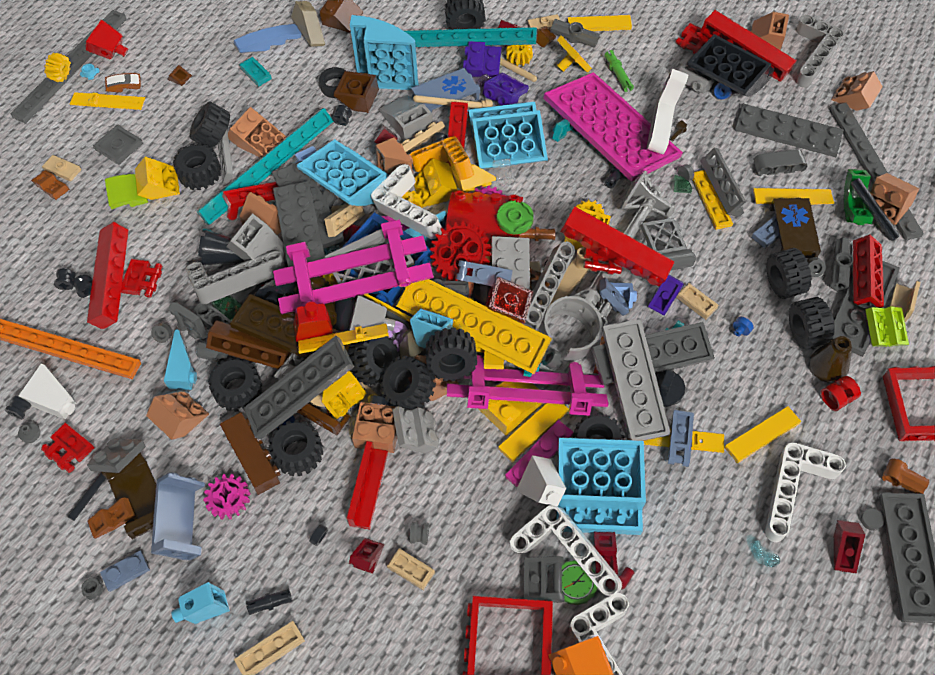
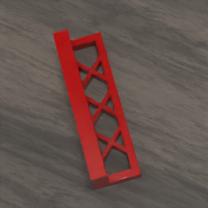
(868, 271)
(367, 487)

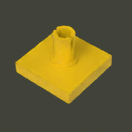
(572, 56)

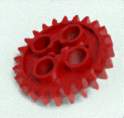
(446, 243)

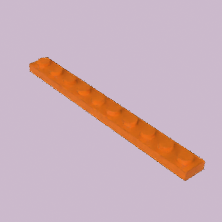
(69, 349)

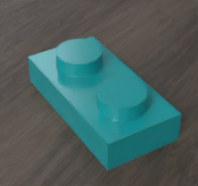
(255, 71)

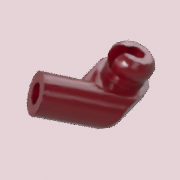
(625, 578)

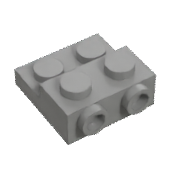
(698, 81)
(415, 429)

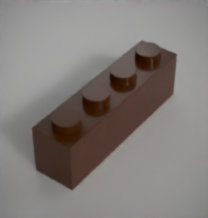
(241, 345)
(250, 454)

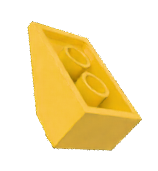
(509, 414)

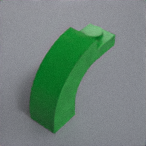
(854, 207)

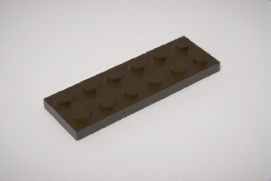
(267, 323)

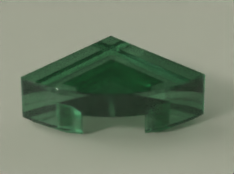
(682, 185)

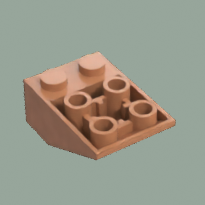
(254, 133)

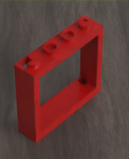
(904, 430)
(471, 630)

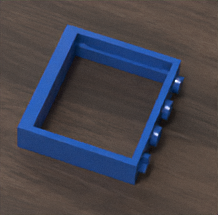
(369, 227)

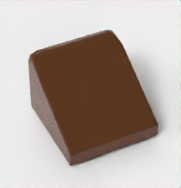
(545, 37)
(179, 76)

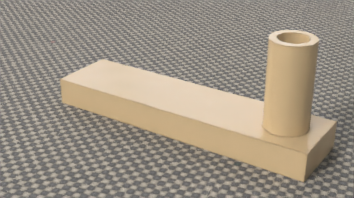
(342, 217)
(572, 276)

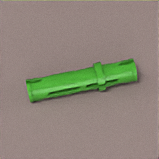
(616, 66)

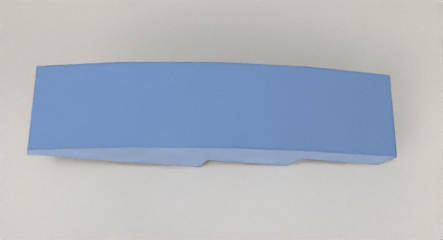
(267, 37)

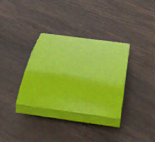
(123, 191)
(887, 327)

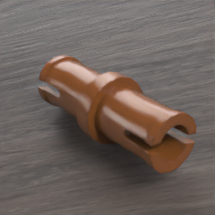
(536, 233)

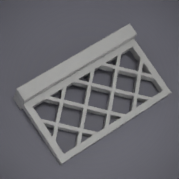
(372, 240)

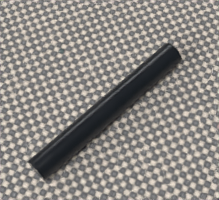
(87, 497)

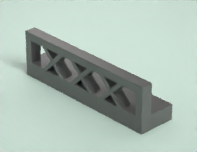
(720, 183)

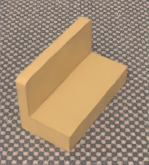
(905, 298)

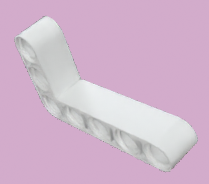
(664, 111)
(389, 201)
(790, 483)
(571, 545)
(592, 626)

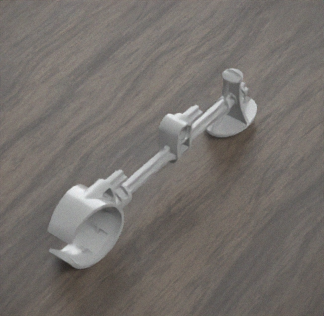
(583, 303)

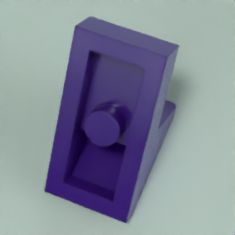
(665, 295)

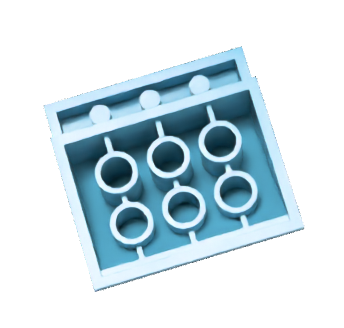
(384, 52)
(508, 133)
(344, 173)
(603, 484)

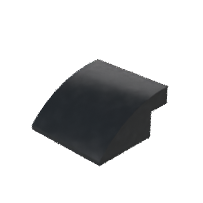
(732, 66)

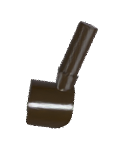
(681, 128)

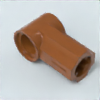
(899, 475)

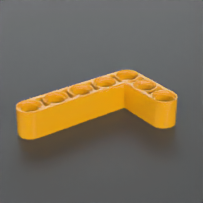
(444, 150)

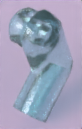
(764, 557)

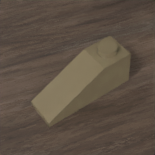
(307, 22)

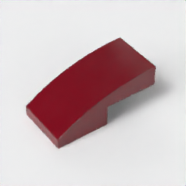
(606, 546)

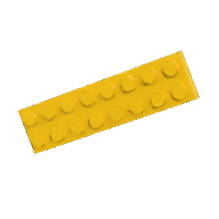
(490, 330)

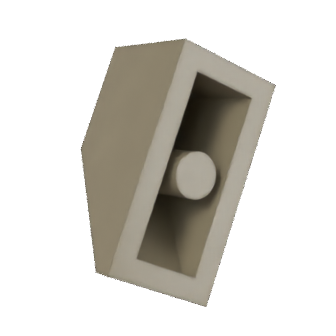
(409, 347)

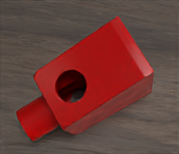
(105, 41)
(312, 321)

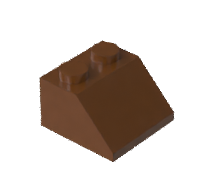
(338, 14)
(357, 90)

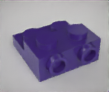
(482, 59)
(504, 89)

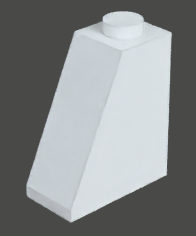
(48, 394)
(542, 482)

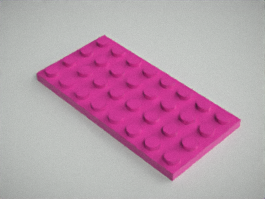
(610, 125)

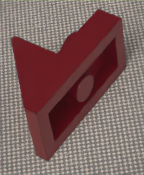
(366, 555)

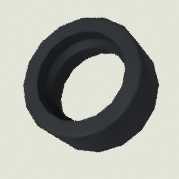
(325, 76)

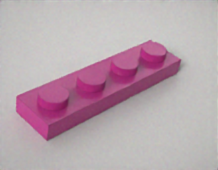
(544, 447)

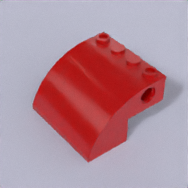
(480, 211)

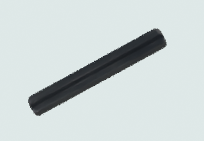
(875, 209)

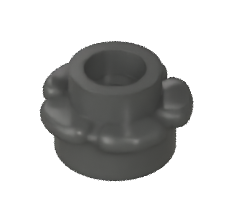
(88, 584)

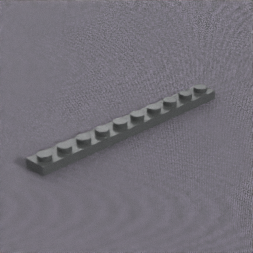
(48, 87)
(870, 161)

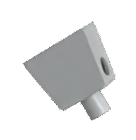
(368, 314)

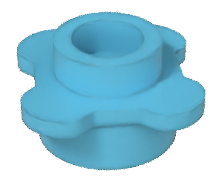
(89, 71)

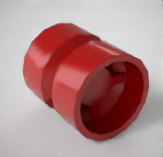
(840, 393)

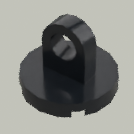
(670, 387)

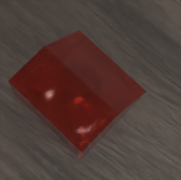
(509, 300)

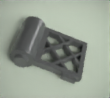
(680, 255)

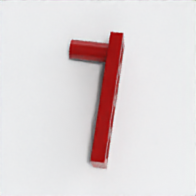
(458, 122)
(237, 197)

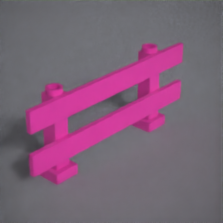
(395, 250)
(578, 400)

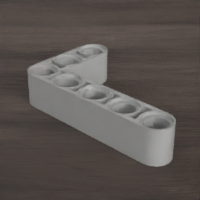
(828, 39)
(233, 279)

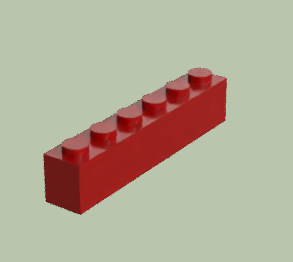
(736, 34)
(617, 247)
(108, 276)

